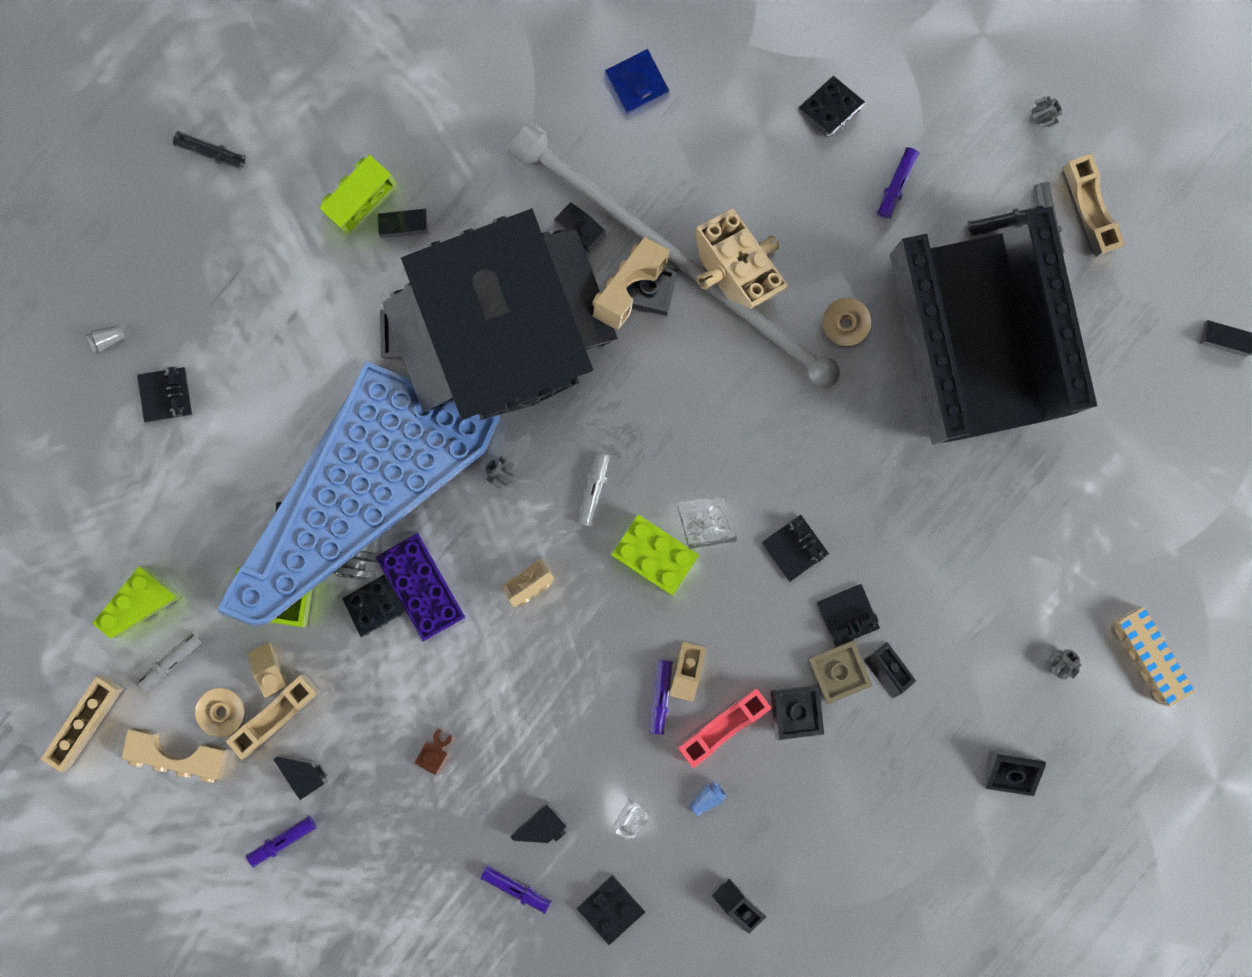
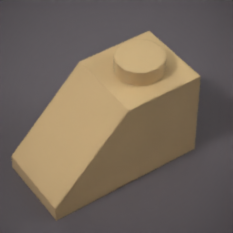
(267, 670)
(687, 671)

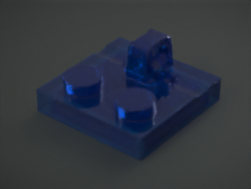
(637, 81)

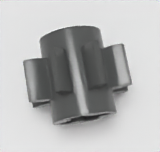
(1046, 111)
(500, 472)
(1065, 664)

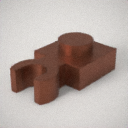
(432, 755)

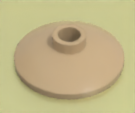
(853, 311)
(207, 712)

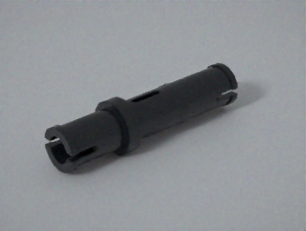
(219, 154)
(992, 223)

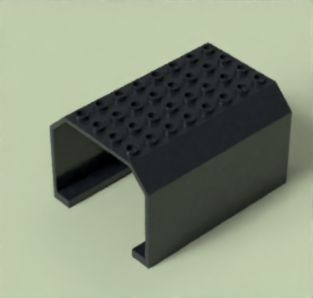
(993, 330)

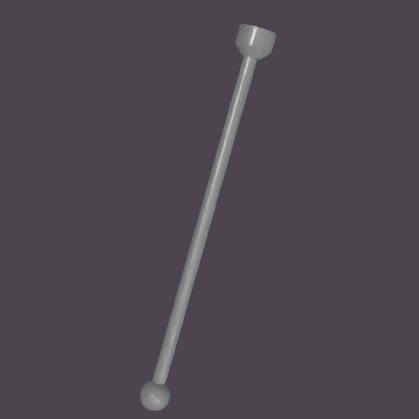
(532, 146)

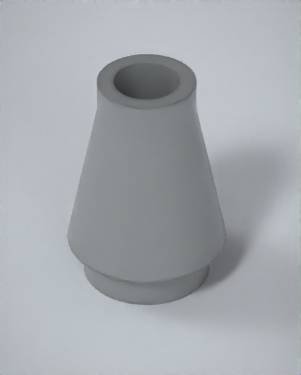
(103, 338)

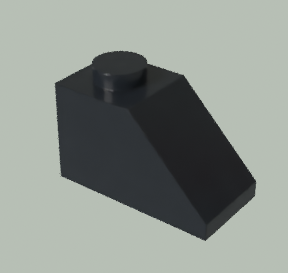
(576, 219)
(301, 774)
(541, 827)
(738, 906)

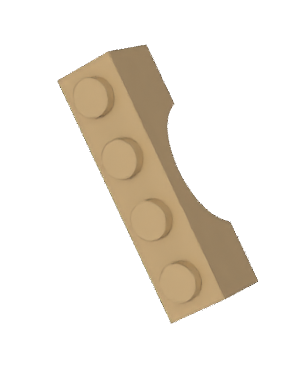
(1085, 187)
(644, 263)
(273, 717)
(144, 748)

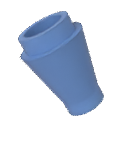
(708, 798)

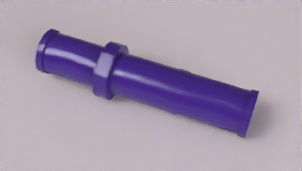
(894, 191)
(661, 697)
(281, 841)
(515, 889)

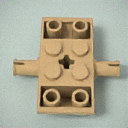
(737, 261)

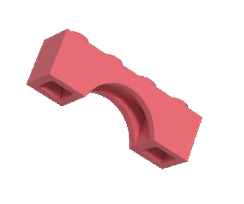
(724, 726)

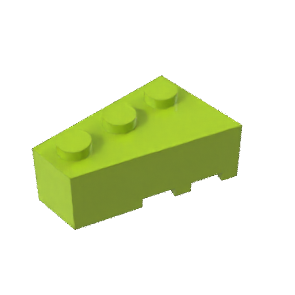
(135, 602)

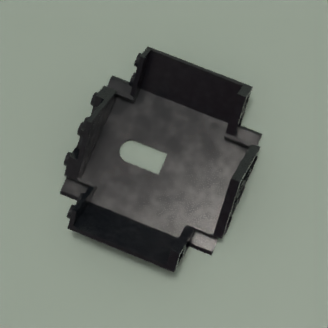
(509, 358)

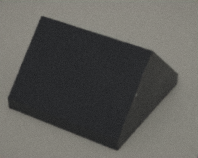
(1014, 773)

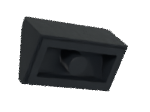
(402, 223)
(1227, 338)
(890, 670)

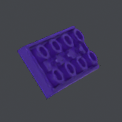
(420, 587)

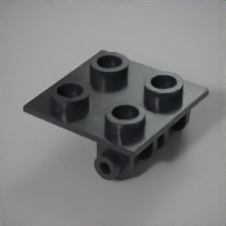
(832, 106)
(164, 394)
(795, 548)
(372, 606)
(848, 615)

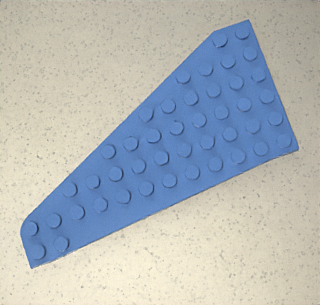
(359, 482)

